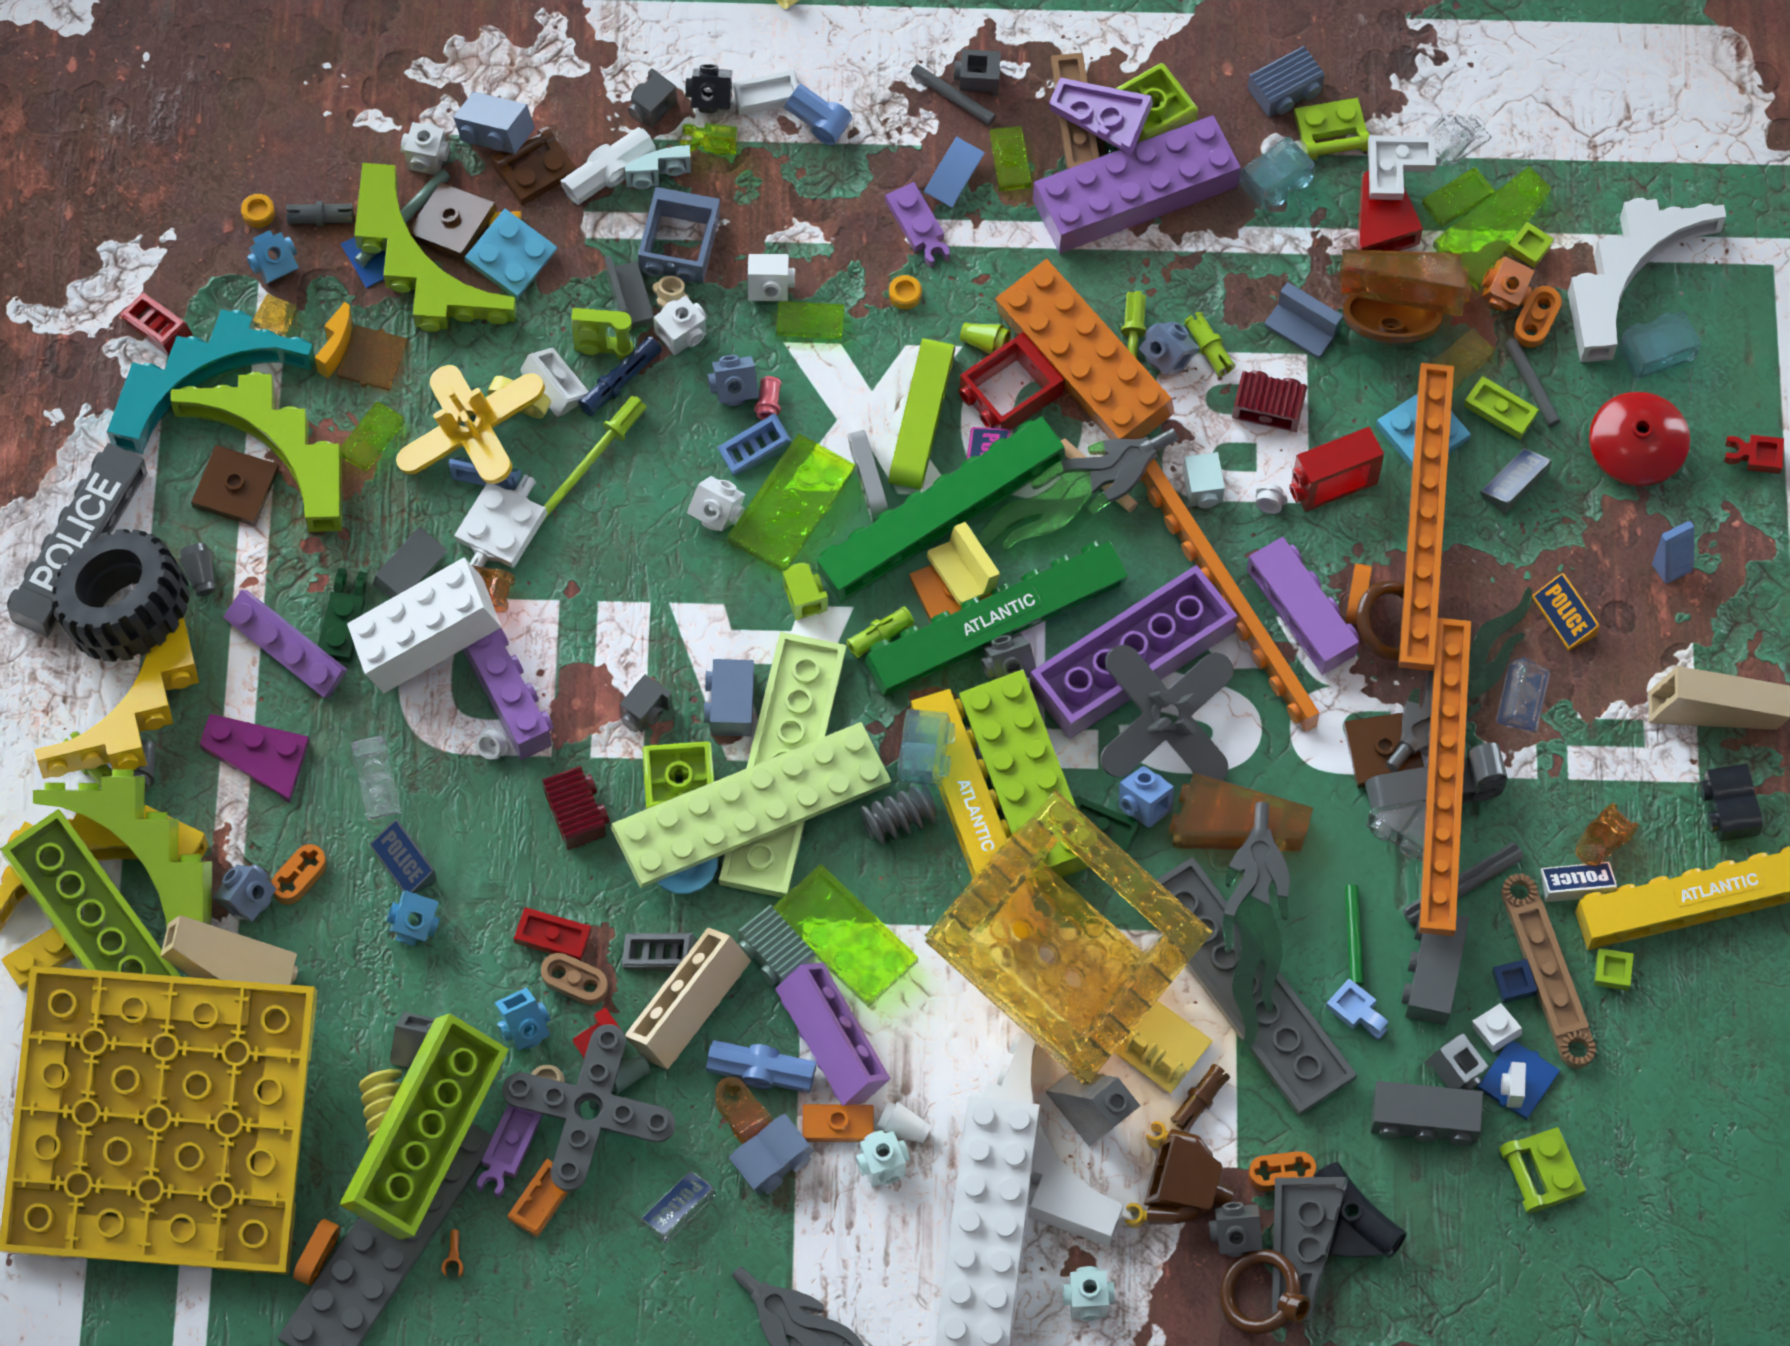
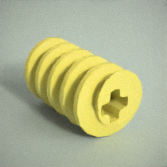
(377, 1097)

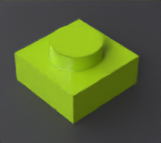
(1530, 244)
(1613, 969)

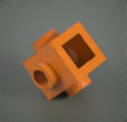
(1507, 284)

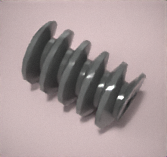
(899, 814)

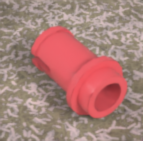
(768, 397)

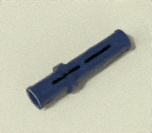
(609, 385)

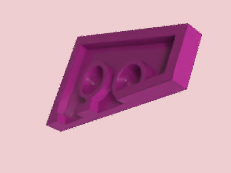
(258, 751)

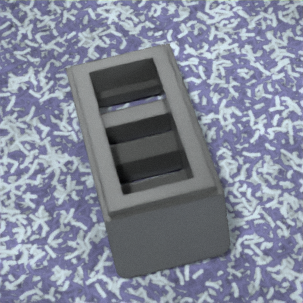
(662, 940)

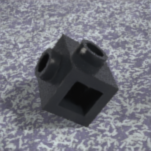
(720, 91)

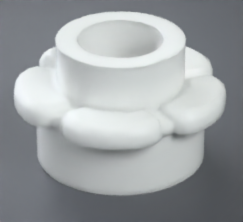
(1270, 498)
(486, 746)

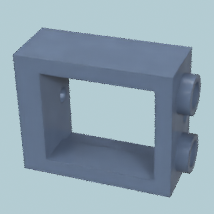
(684, 207)

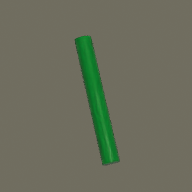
(1354, 934)

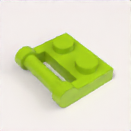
(1330, 121)
(591, 332)
(1552, 1165)

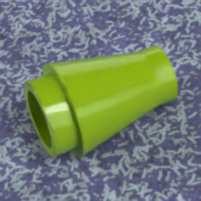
(985, 336)

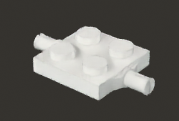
(501, 524)

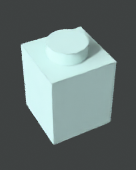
(1203, 480)

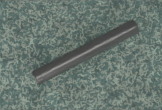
(953, 94)
(1532, 382)

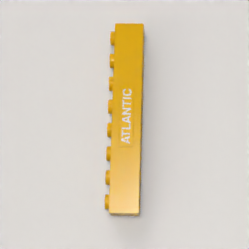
(966, 794)
(1684, 900)

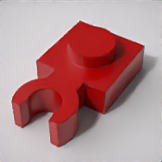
(1761, 453)

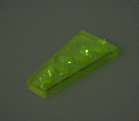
(1493, 224)

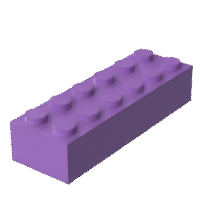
(1138, 187)
(1163, 629)

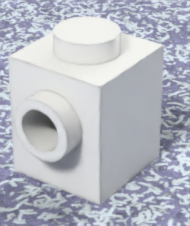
(769, 277)

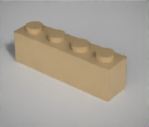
(688, 998)

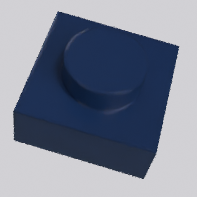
(1514, 981)

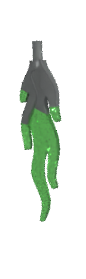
(1080, 478)

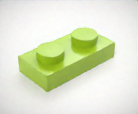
(1501, 407)

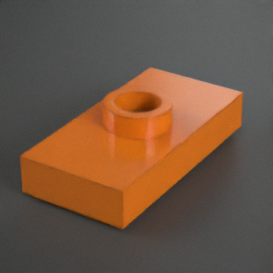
(837, 1122)
(537, 1202)

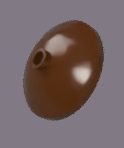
(1390, 323)

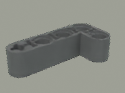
(1482, 780)

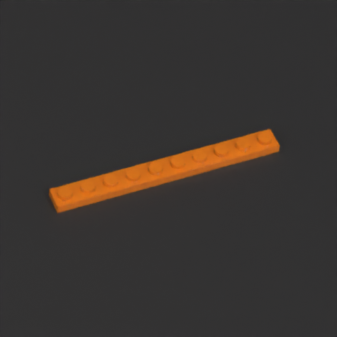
(1426, 517)
(1248, 626)
(1445, 778)

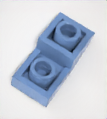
(954, 172)

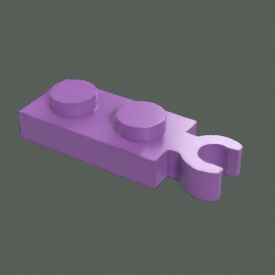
(917, 222)
(508, 1147)

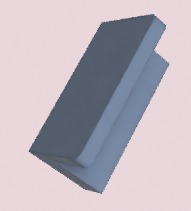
(1304, 321)

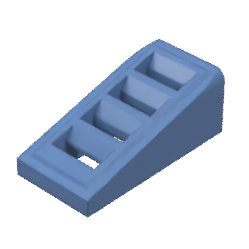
(750, 435)
(1675, 553)

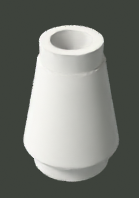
(903, 1123)

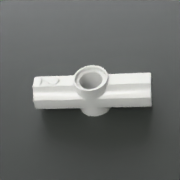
(606, 166)

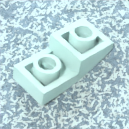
(645, 170)

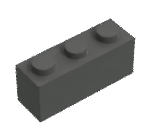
(1435, 974)
(1426, 1113)

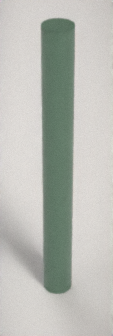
(410, 209)

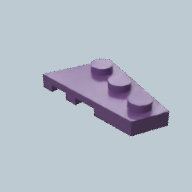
(1103, 111)

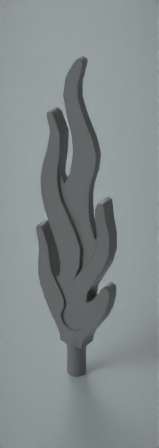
(783, 1316)

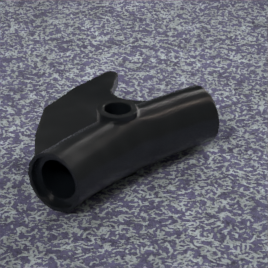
(1368, 1232)

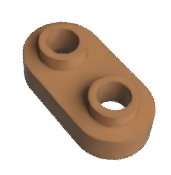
(576, 978)

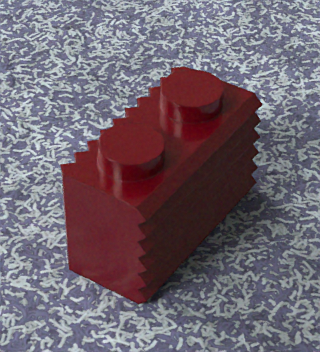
(1269, 400)
(575, 808)

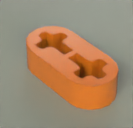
(1359, 585)
(293, 869)
(1279, 1162)
(316, 1252)

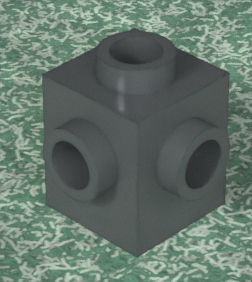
(1007, 656)
(1236, 1229)

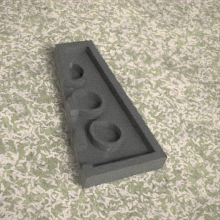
(1304, 1228)

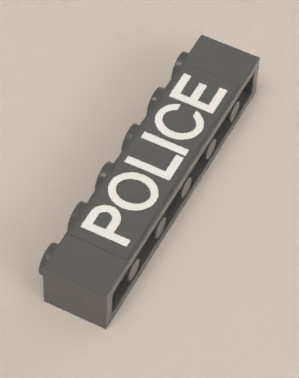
(94, 511)

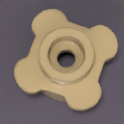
(669, 289)

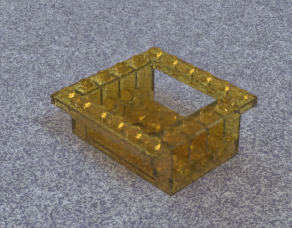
(1117, 979)

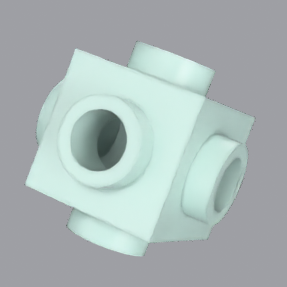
(882, 1169)
(1088, 1305)

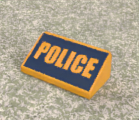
(1566, 612)

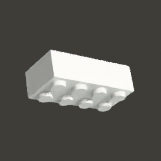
(424, 625)

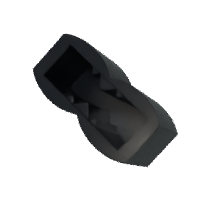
(1732, 802)

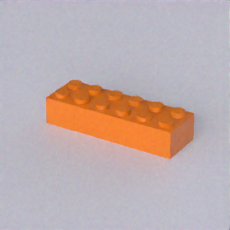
(1086, 354)

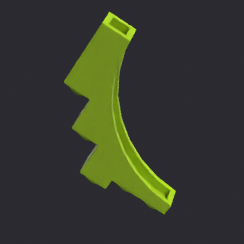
(407, 267)
(284, 431)
(120, 806)

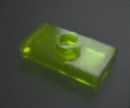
(1010, 158)
(1458, 197)
(810, 319)
(371, 436)

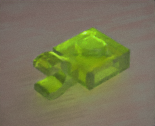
(714, 138)

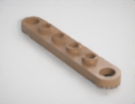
(1548, 970)

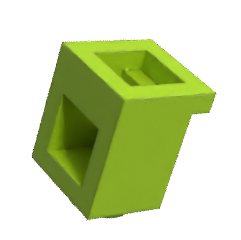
(804, 591)

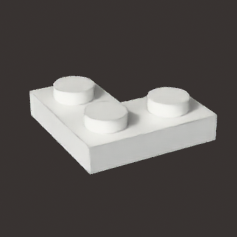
(1393, 155)

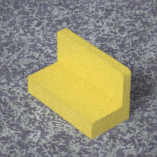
(964, 565)

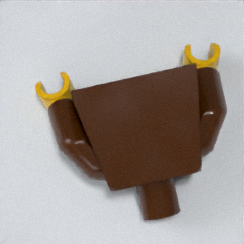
(1182, 1180)

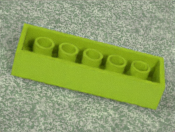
(1018, 756)
(82, 900)
(424, 1127)

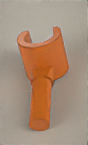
(453, 1255)

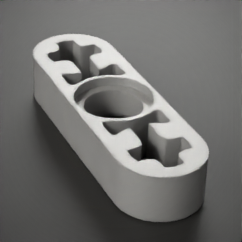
(867, 473)

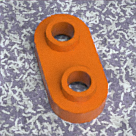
(1537, 319)

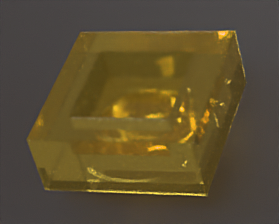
(275, 315)

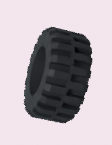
(137, 620)

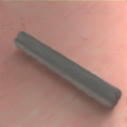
(1475, 876)

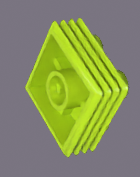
(1174, 104)
(668, 760)

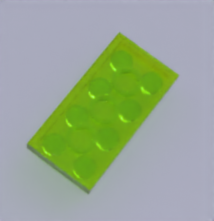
(791, 503)
(846, 935)

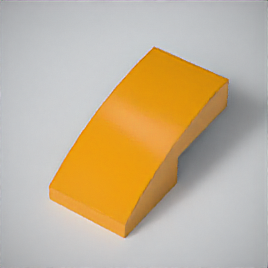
(338, 335)

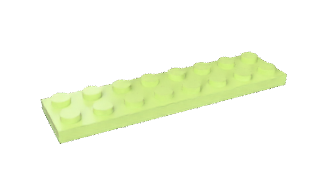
(792, 714)
(750, 804)

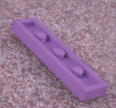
(285, 643)

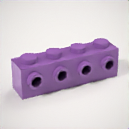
(1303, 605)
(509, 694)
(832, 1034)

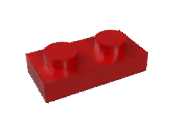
(552, 934)

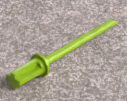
(1134, 319)
(616, 429)

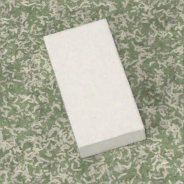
(764, 91)

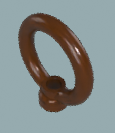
(1363, 618)
(1291, 1305)

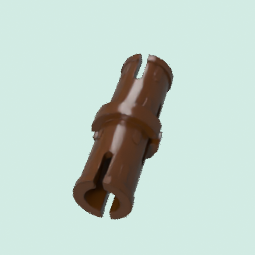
(1200, 1098)

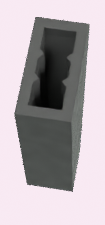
(1093, 1107)

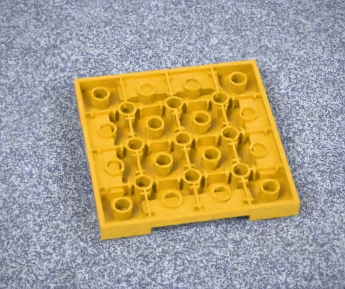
(158, 1120)

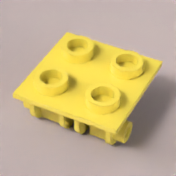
(1163, 1047)

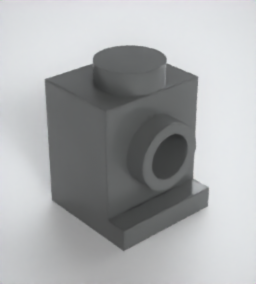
(978, 71)
(652, 99)
(644, 704)
(1458, 1064)

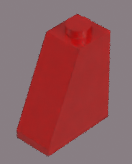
(1386, 223)

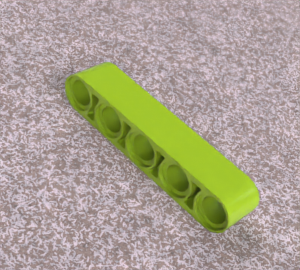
(921, 414)

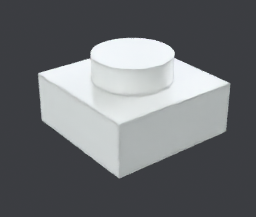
(1497, 1027)
(1514, 1084)

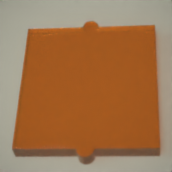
(372, 357)

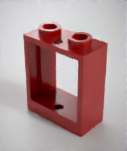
(1036, 365)
(1336, 469)

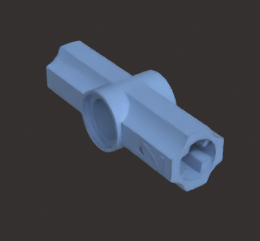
(761, 1066)

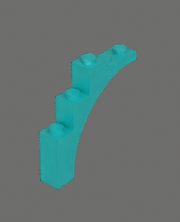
(192, 362)

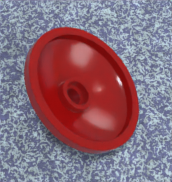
(1637, 456)

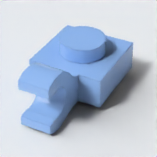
(1355, 1006)

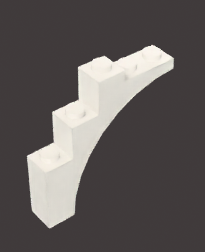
(1618, 259)
(1061, 1196)

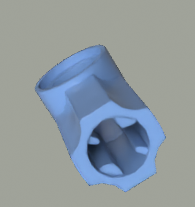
(825, 119)

